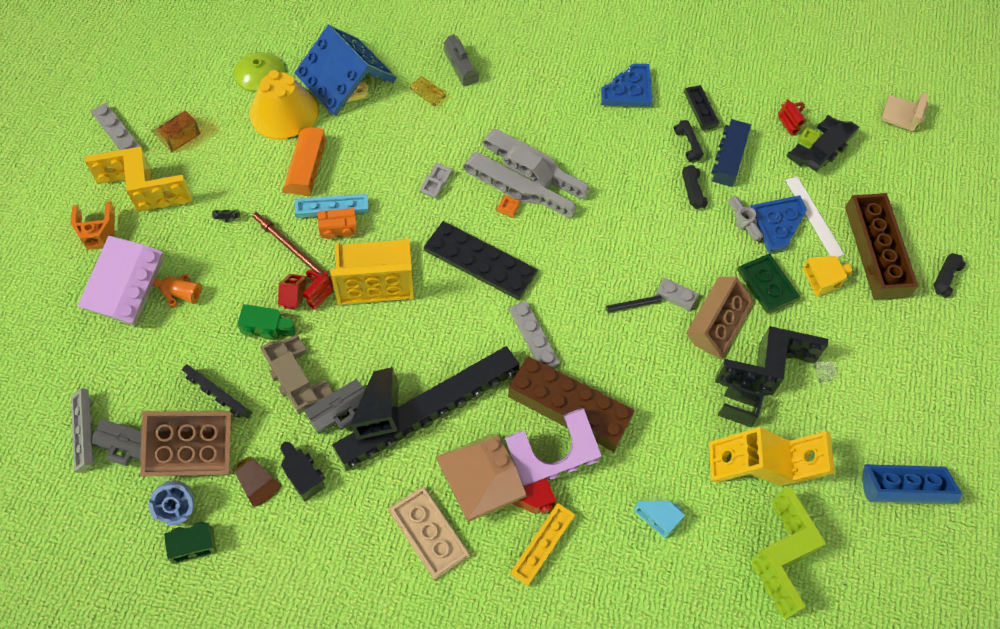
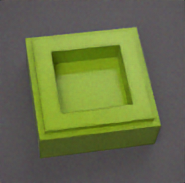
(809, 136)

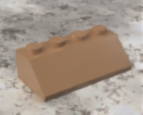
(720, 316)

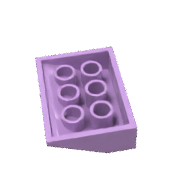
(122, 280)

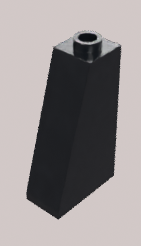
(378, 406)

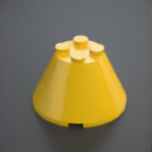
(282, 107)

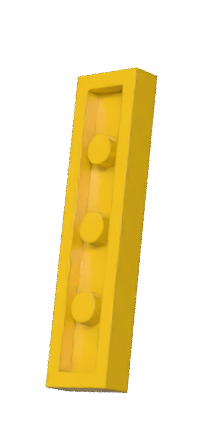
(542, 544)

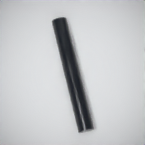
(634, 303)

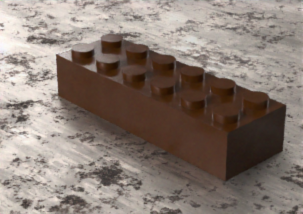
(881, 246)
(558, 394)

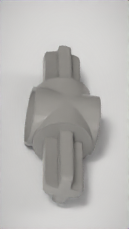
(745, 218)

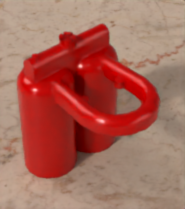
(791, 116)
(319, 289)

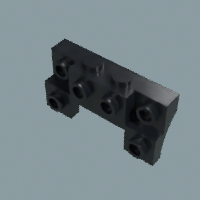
(828, 146)

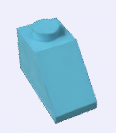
(660, 515)

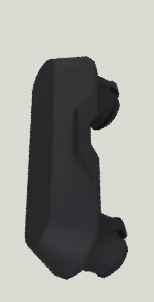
(685, 127)
(694, 192)
(946, 274)

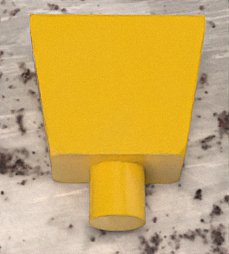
(826, 274)

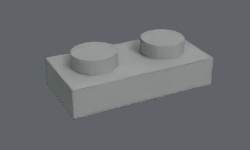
(677, 294)

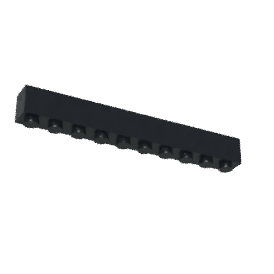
(431, 405)

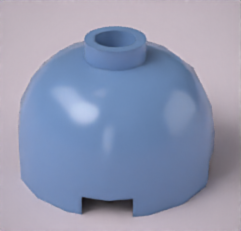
(172, 502)

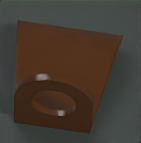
(255, 481)

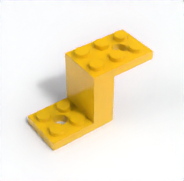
(135, 170)
(771, 457)

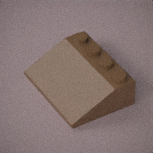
(184, 443)

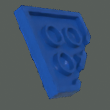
(629, 88)
(779, 221)

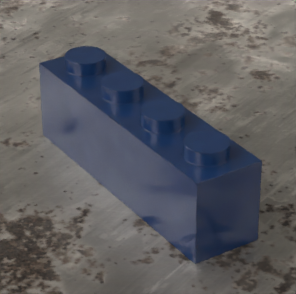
(731, 153)

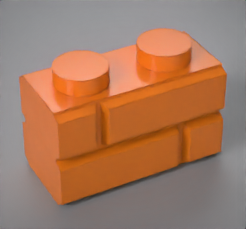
(337, 223)

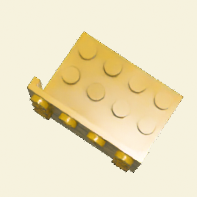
(372, 272)

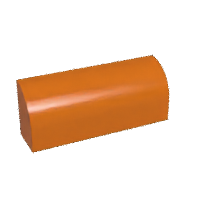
(305, 161)

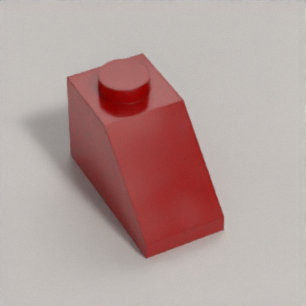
(291, 290)
(538, 498)

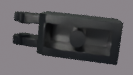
(300, 471)

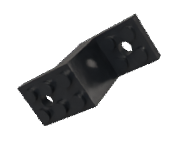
(771, 360)

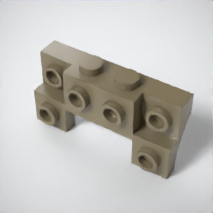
(293, 382)

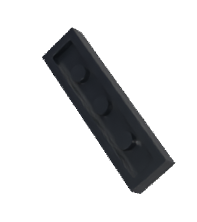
(221, 396)

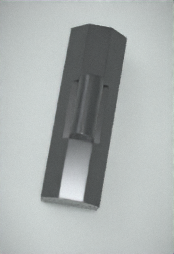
(460, 61)
(335, 406)
(117, 438)

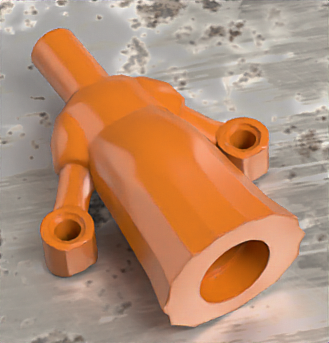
(180, 288)

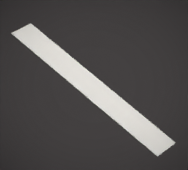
(815, 218)

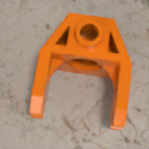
(100, 229)

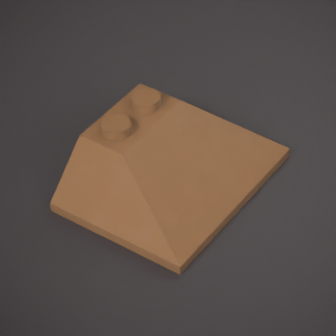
(481, 476)

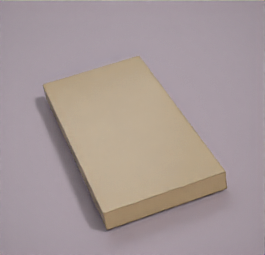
(429, 533)

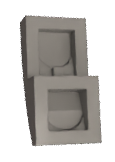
(436, 181)

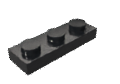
(701, 107)

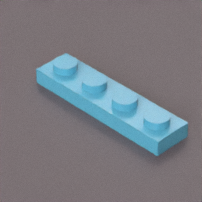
(310, 206)

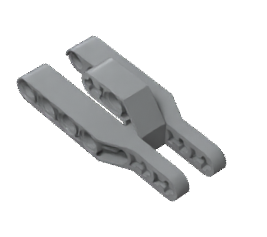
(530, 164)

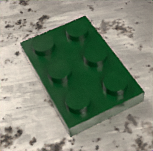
(768, 283)

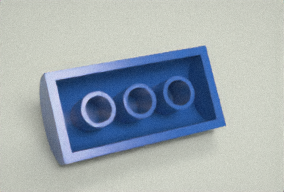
(910, 484)

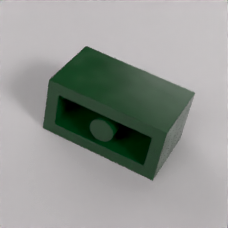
(190, 542)

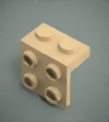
(905, 113)

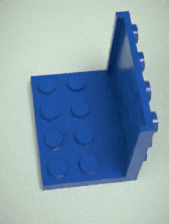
(338, 66)

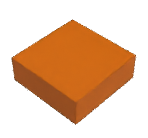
(508, 206)

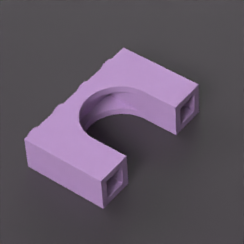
(582, 450)

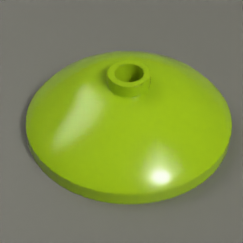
(254, 67)

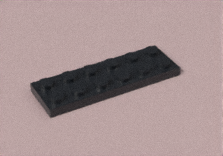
(480, 260)

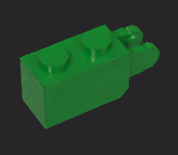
(264, 322)

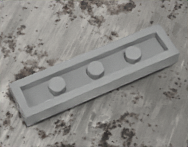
(114, 127)
(533, 335)
(81, 430)

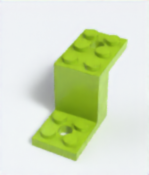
(773, 559)

